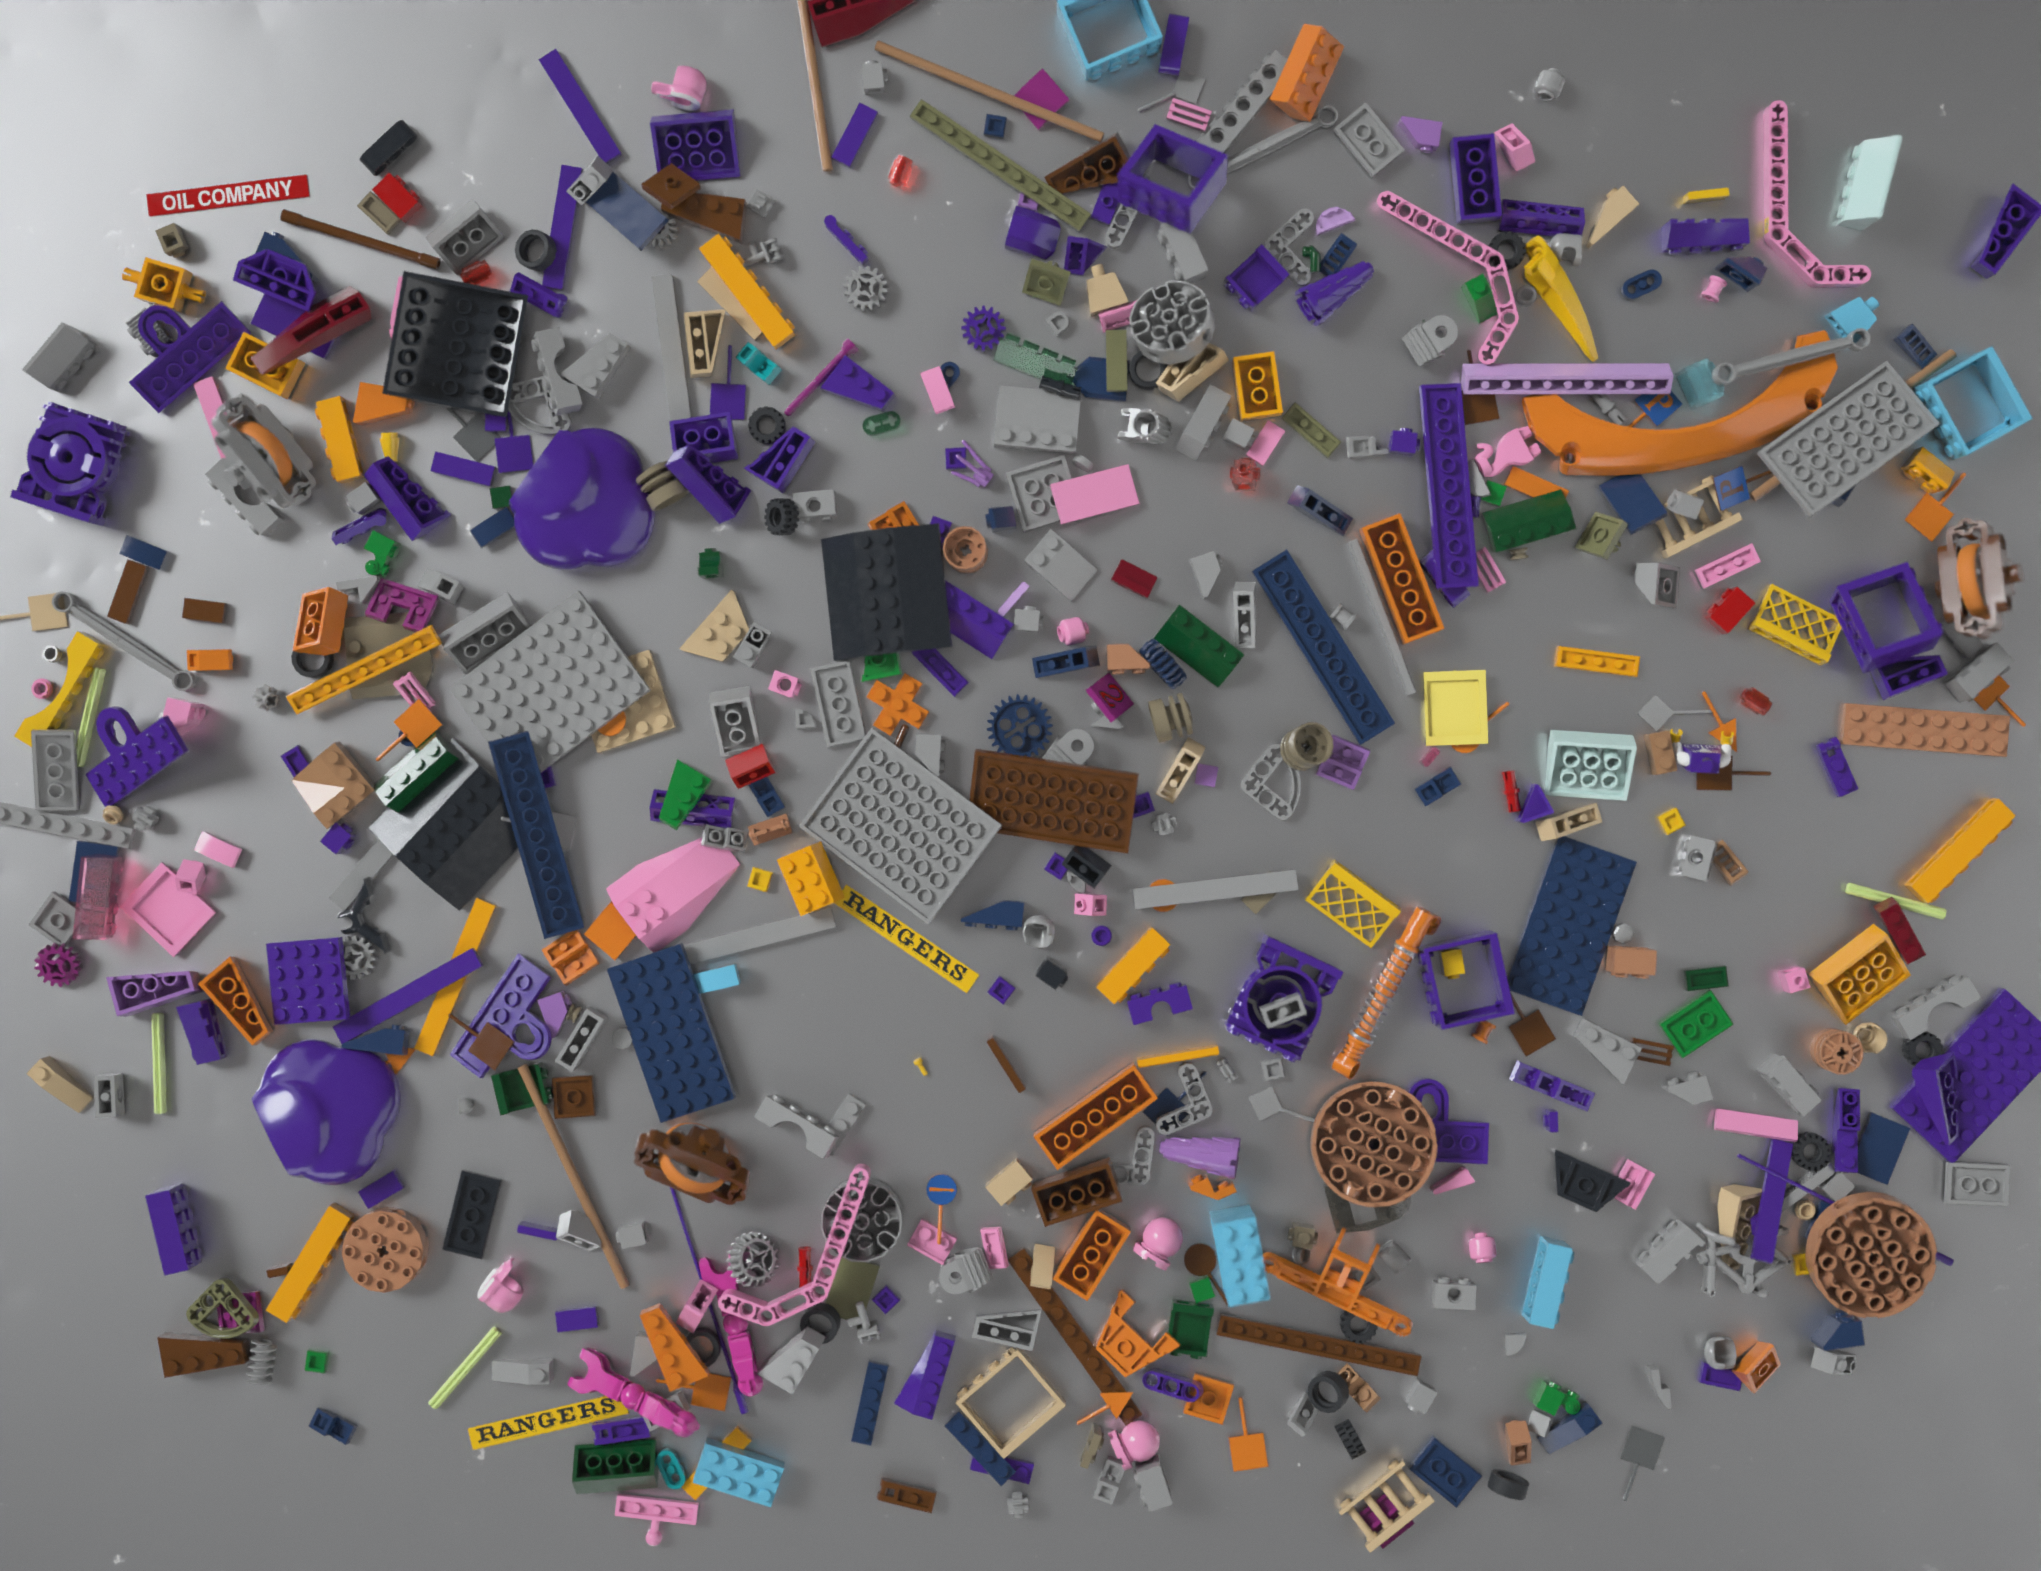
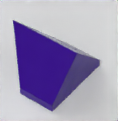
(1081, 254)
(1535, 805)

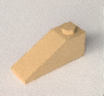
(1613, 210)
(1180, 770)
(1568, 822)
(60, 1084)

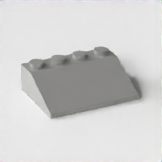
(1036, 420)

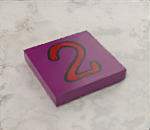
(1110, 697)

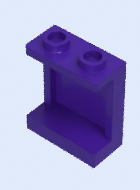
(1256, 278)

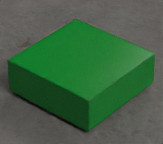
(1497, 492)
(1202, 1289)
(316, 1361)

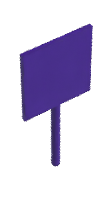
(728, 396)
(514, 451)

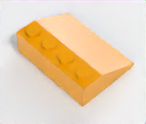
(1860, 973)

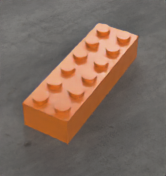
(1401, 578)
(1095, 1116)

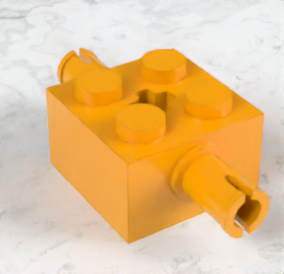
(176, 283)

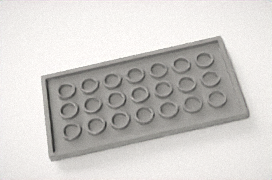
(1848, 439)

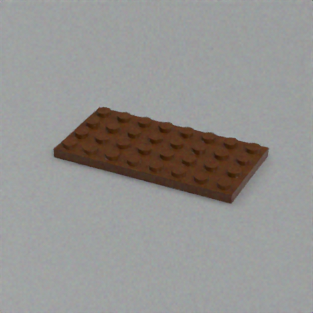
(1055, 800)

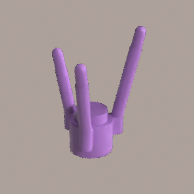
(981, 475)

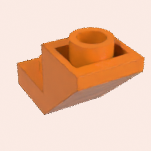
(209, 659)
(1203, 1186)

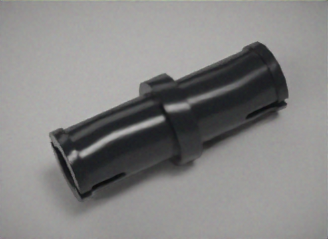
(1060, 387)

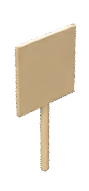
(42, 613)

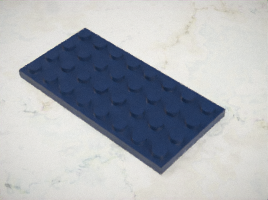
(1570, 924)
(671, 1033)

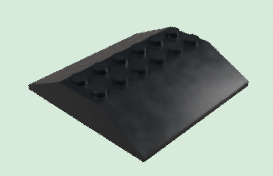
(455, 344)
(886, 591)
(452, 830)

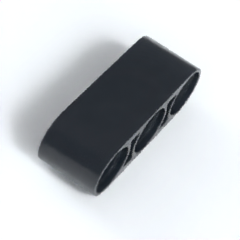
(388, 147)

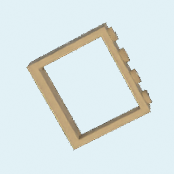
(1028, 1429)

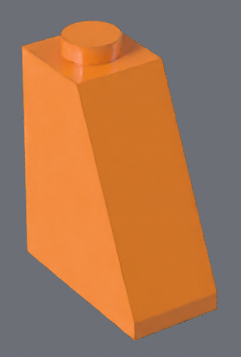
(375, 407)

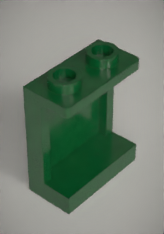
(512, 1092)
(1190, 1327)

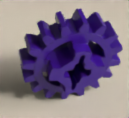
(992, 332)

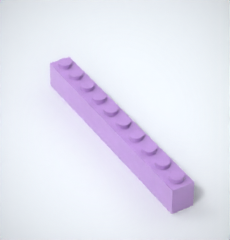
(1567, 378)

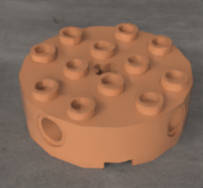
(403, 1240)

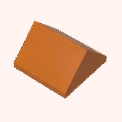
(1757, 1365)

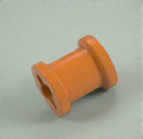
(1483, 1031)

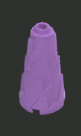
(1212, 1154)

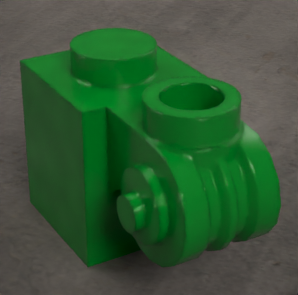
(384, 550)
(1551, 1396)

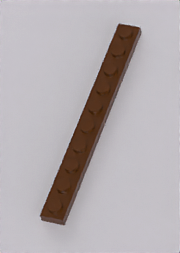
(1073, 1335)
(1318, 1344)

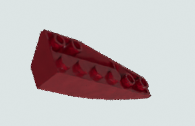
(850, 18)
(314, 328)

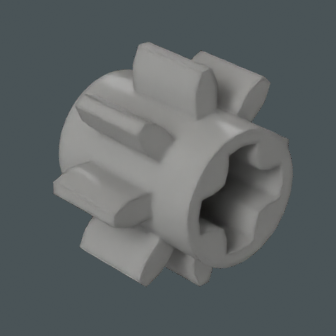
(266, 697)
(145, 818)
(1164, 824)
(1018, 1505)

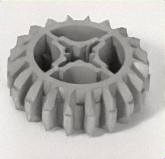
(760, 1261)

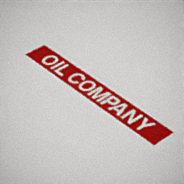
(227, 195)

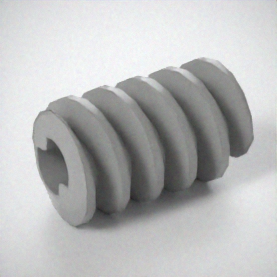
(263, 1362)

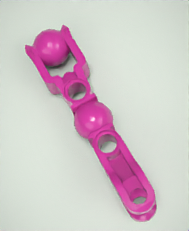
(739, 1337)
(632, 1395)

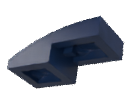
(493, 527)
(143, 552)
(1438, 786)
(767, 796)
(333, 1425)

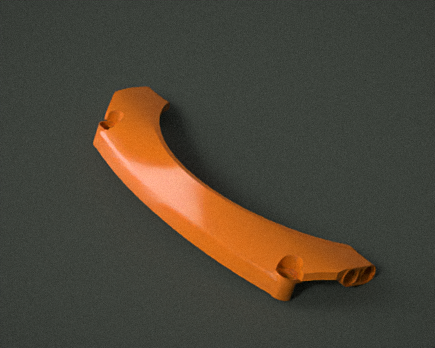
(1615, 449)

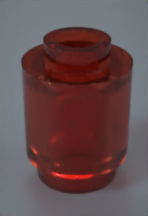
(900, 171)
(476, 272)
(1755, 701)

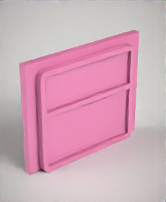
(165, 913)

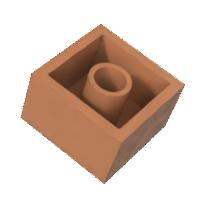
(1630, 960)

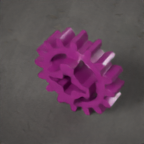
(53, 955)

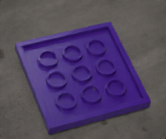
(308, 980)

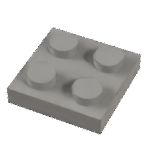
(55, 919)

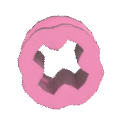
(1714, 289)

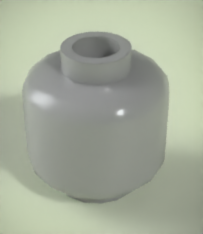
(1549, 84)

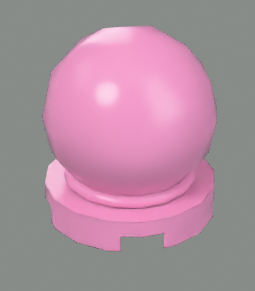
(1160, 1240)
(1136, 1443)

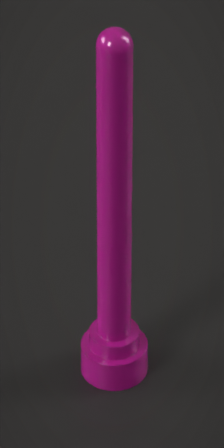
(847, 349)

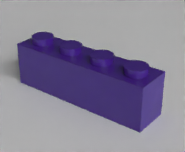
(2012, 224)
(1706, 234)
(708, 483)
(405, 499)
(926, 1380)

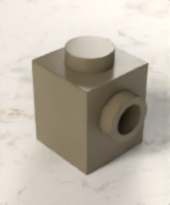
(1302, 1235)

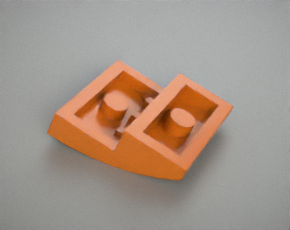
(895, 517)
(610, 932)
(570, 956)

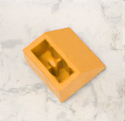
(1928, 471)

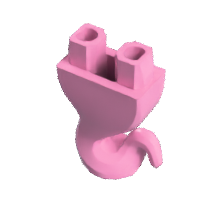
(1509, 451)

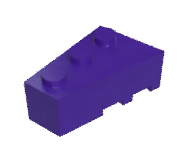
(202, 1030)

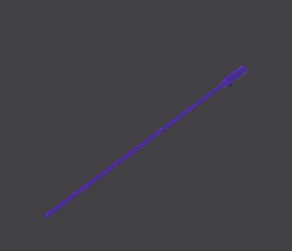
(1939, 1256)
(739, 1396)

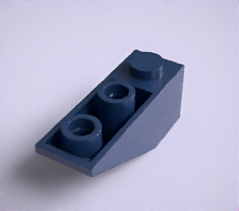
(1003, 913)

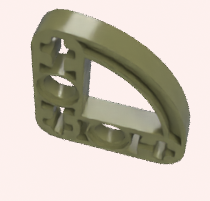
(220, 1297)

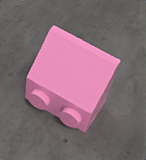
(184, 713)

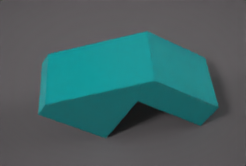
(758, 363)

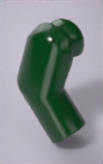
(1315, 258)

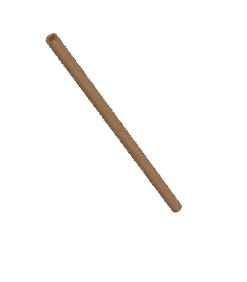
(815, 85)
(989, 91)
(1911, 382)
(573, 1175)

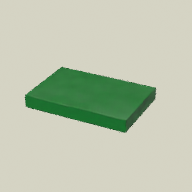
(1696, 1024)

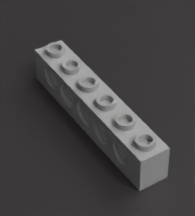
(1273, 63)

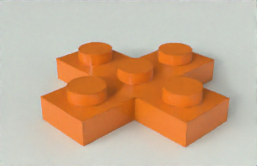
(897, 704)

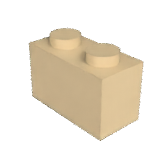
(1009, 1182)

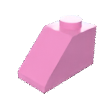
(1515, 147)

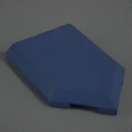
(1092, 379)

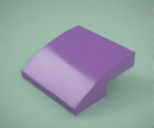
(1345, 762)

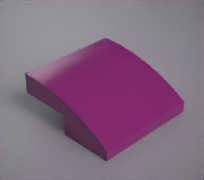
(1044, 93)
(227, 1321)
(1390, 1511)

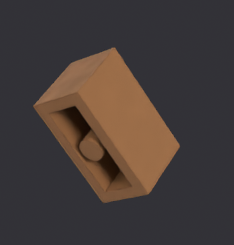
(1660, 752)

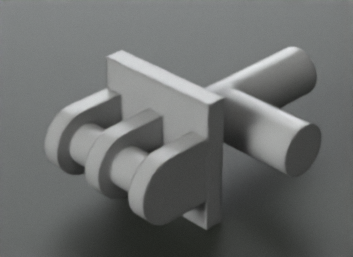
(765, 254)
(867, 1329)

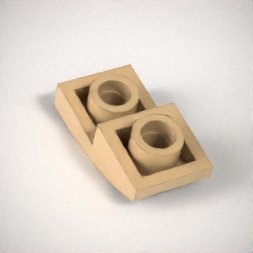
(1042, 1266)

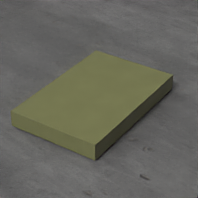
(852, 1284)

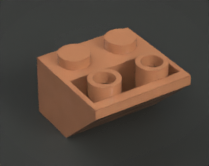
(1124, 657)

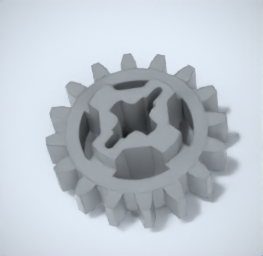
(859, 294)
(357, 964)

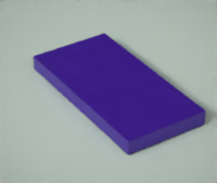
(277, 315)

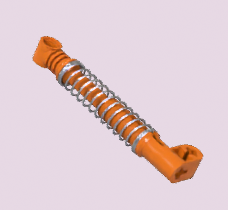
(1405, 950)

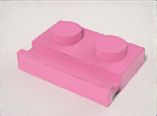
(1640, 1181)
(925, 1241)

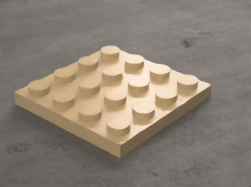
(645, 716)

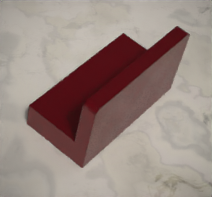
(1134, 579)

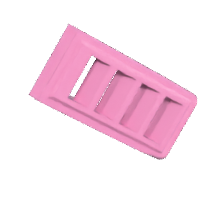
(1456, 1179)

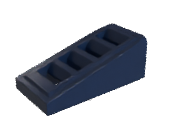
(1346, 241)
(1905, 346)

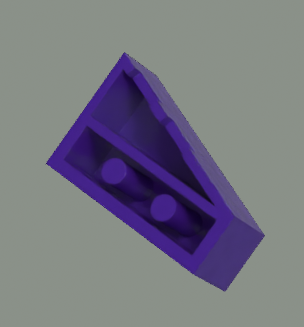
(857, 385)
(782, 460)
(1908, 674)

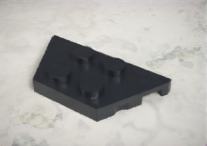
(1586, 1183)

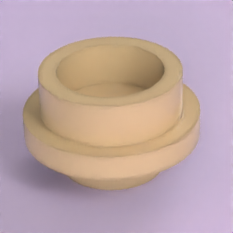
(112, 814)
(1805, 1209)

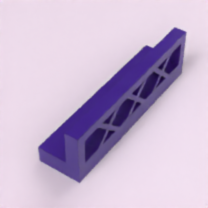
(1541, 221)
(699, 816)

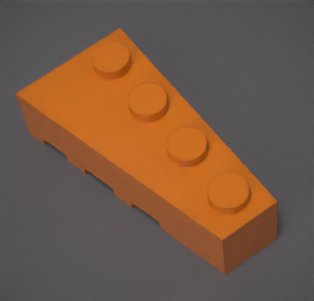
(235, 998)
(674, 1354)

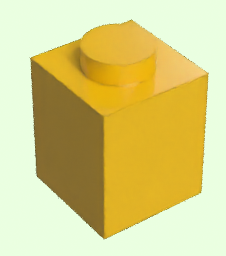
(1451, 963)

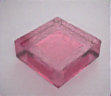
(1428, 758)

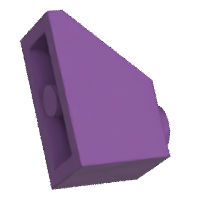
(1422, 133)
(554, 1011)

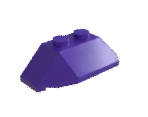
(277, 277)

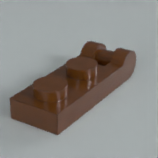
(907, 1495)

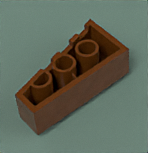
(713, 213)
(196, 1353)

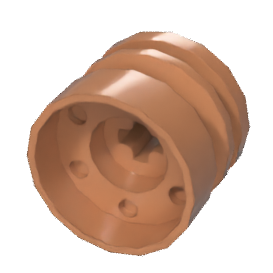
(959, 540)
(1829, 1042)

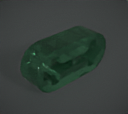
(880, 418)

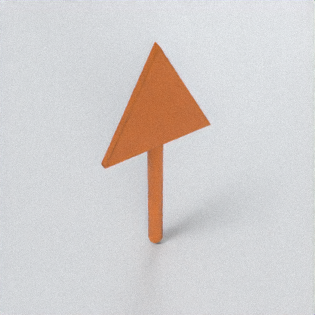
(1727, 727)
(398, 1061)
(1115, 1401)

